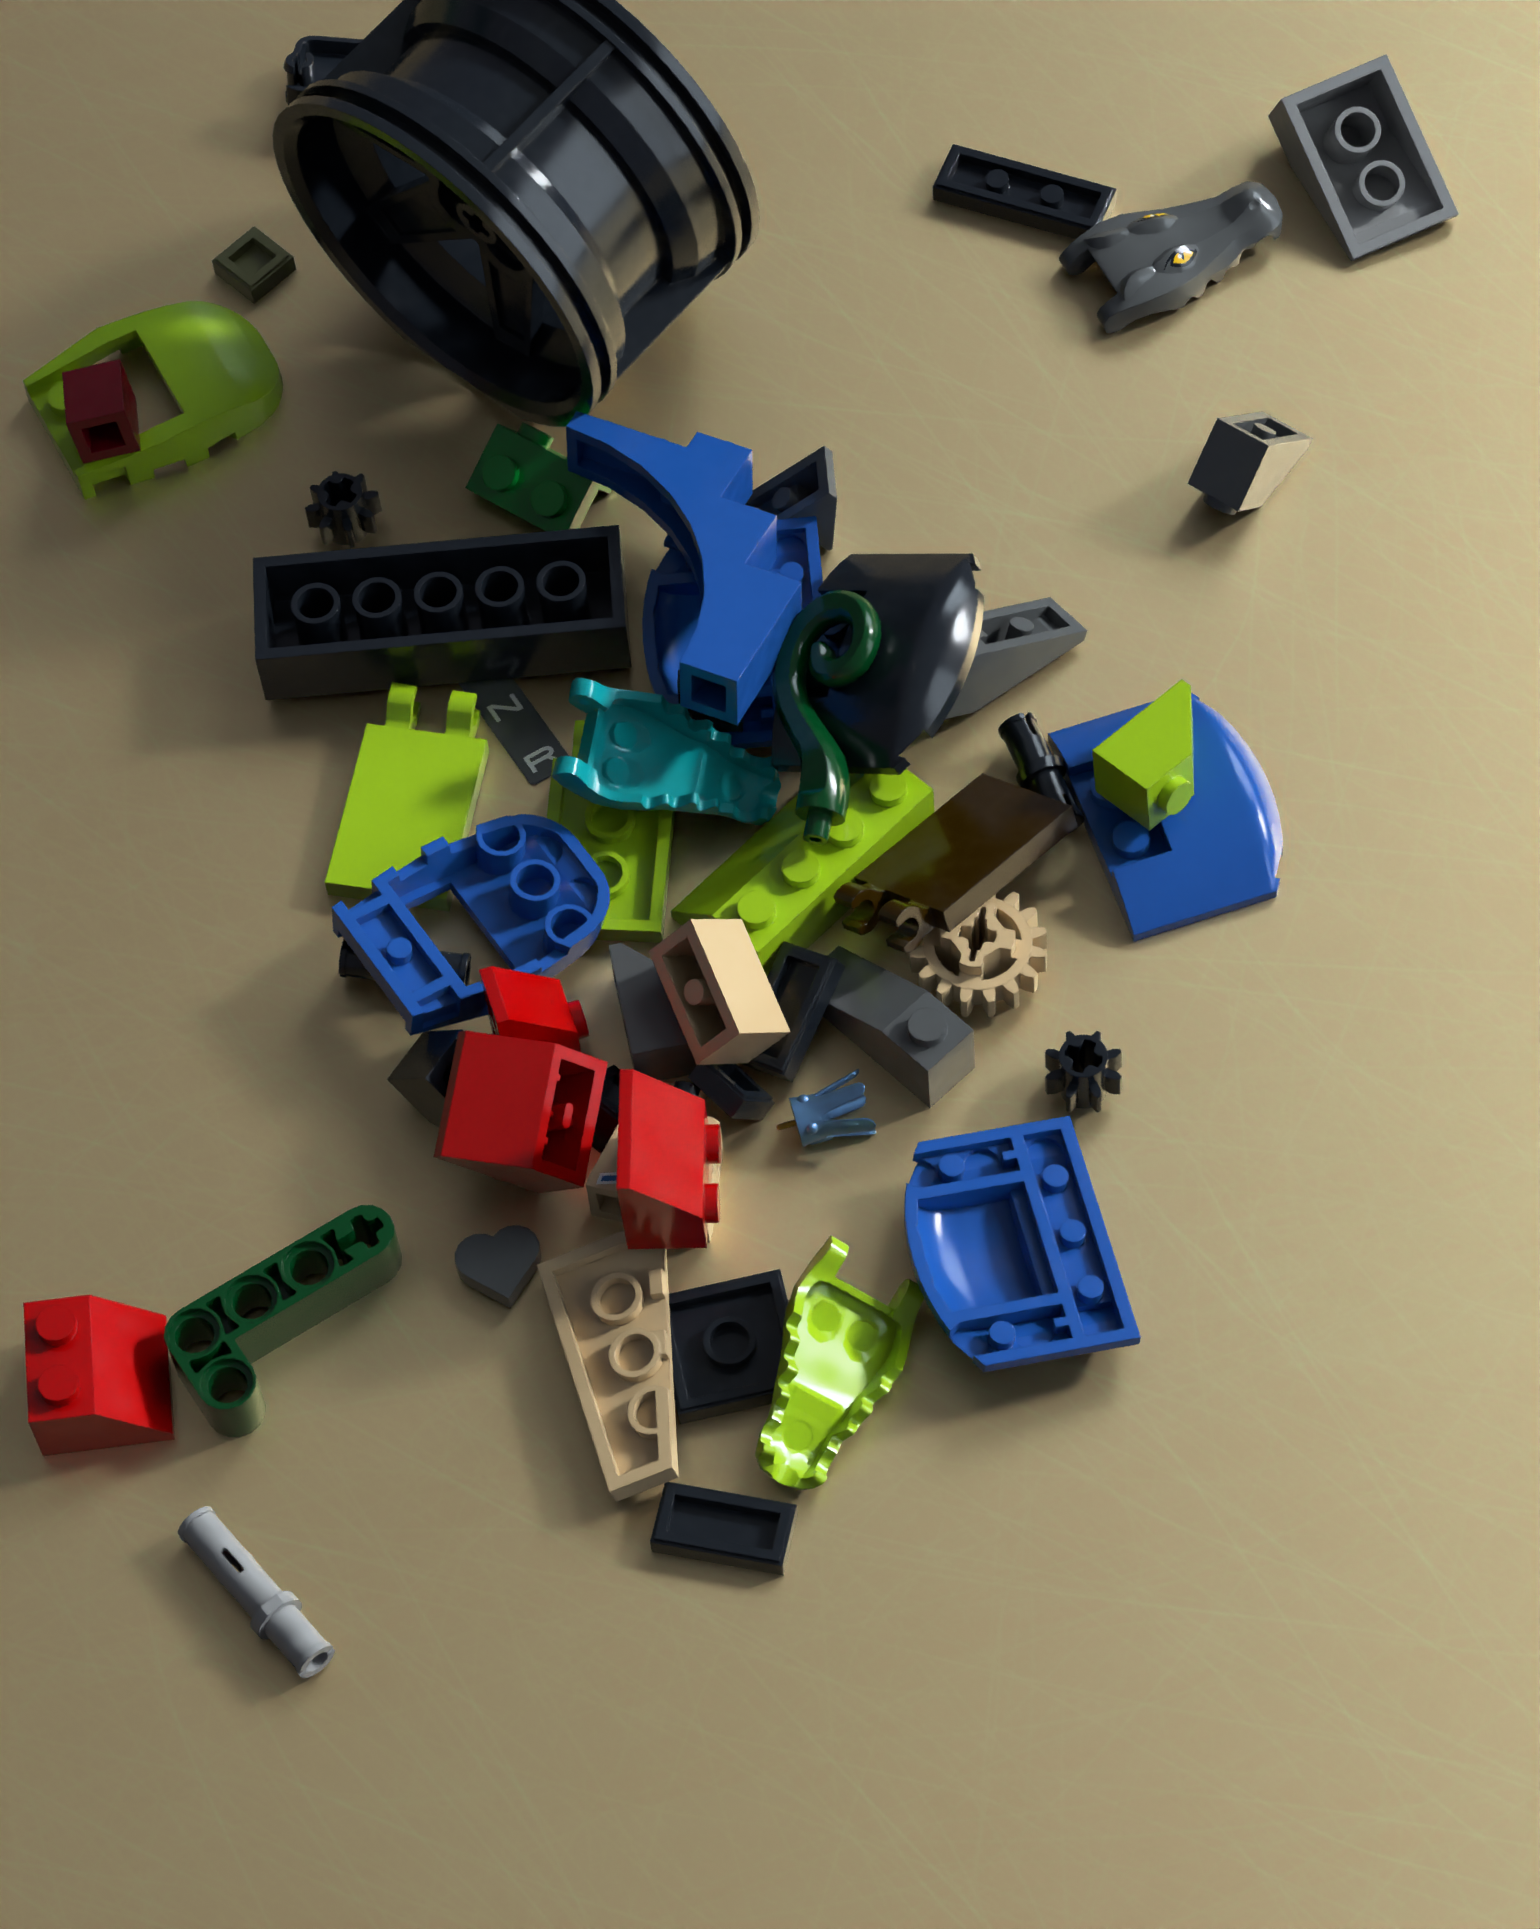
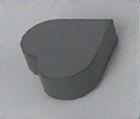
(499, 1263)

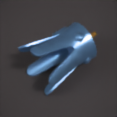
(815, 1112)

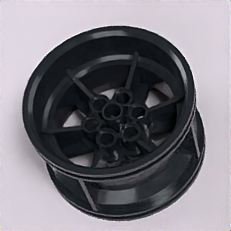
(519, 190)

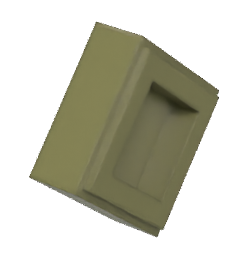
(254, 264)

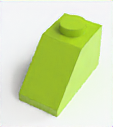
(1150, 760)

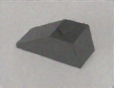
(1012, 647)
(901, 1027)

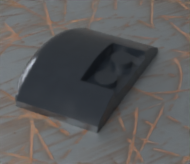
(923, 658)

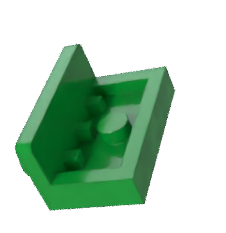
(532, 479)

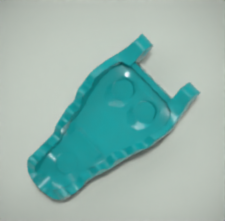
(656, 757)

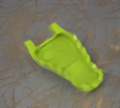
(832, 1368)

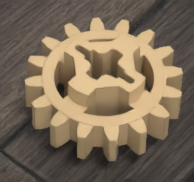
(1002, 965)

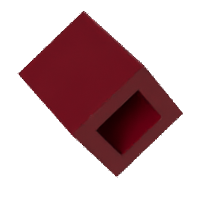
(101, 411)

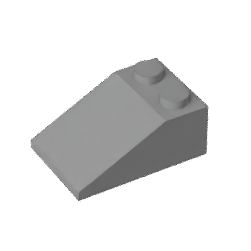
(1363, 158)

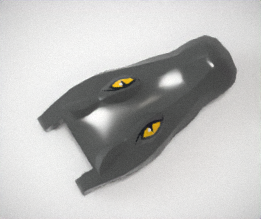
(1172, 252)

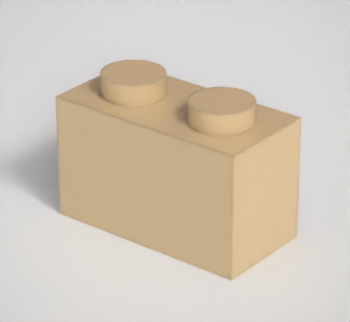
(719, 991)

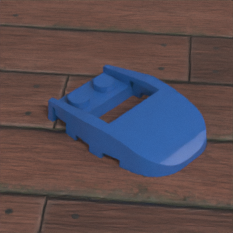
(519, 882)

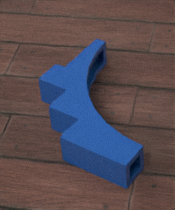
(701, 504)

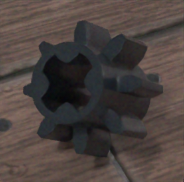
(343, 509)
(1083, 1071)

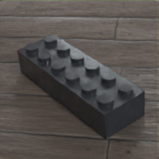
(441, 612)

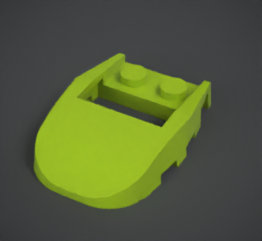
(210, 365)

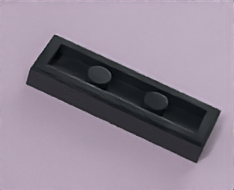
(1022, 192)

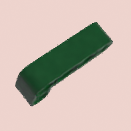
(291, 1311)

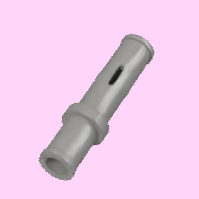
(272, 1611)

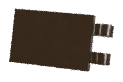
(954, 861)

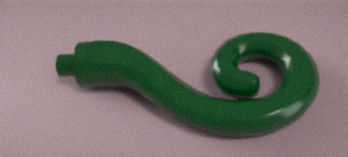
(824, 771)

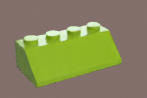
(787, 884)

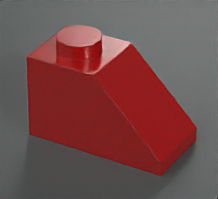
(531, 1008)

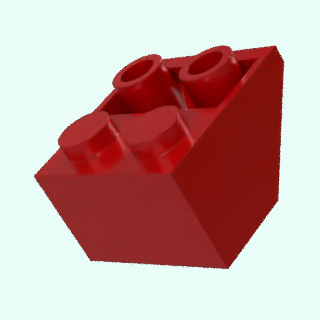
(521, 1111)

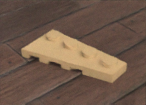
(619, 1350)

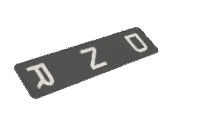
(517, 726)

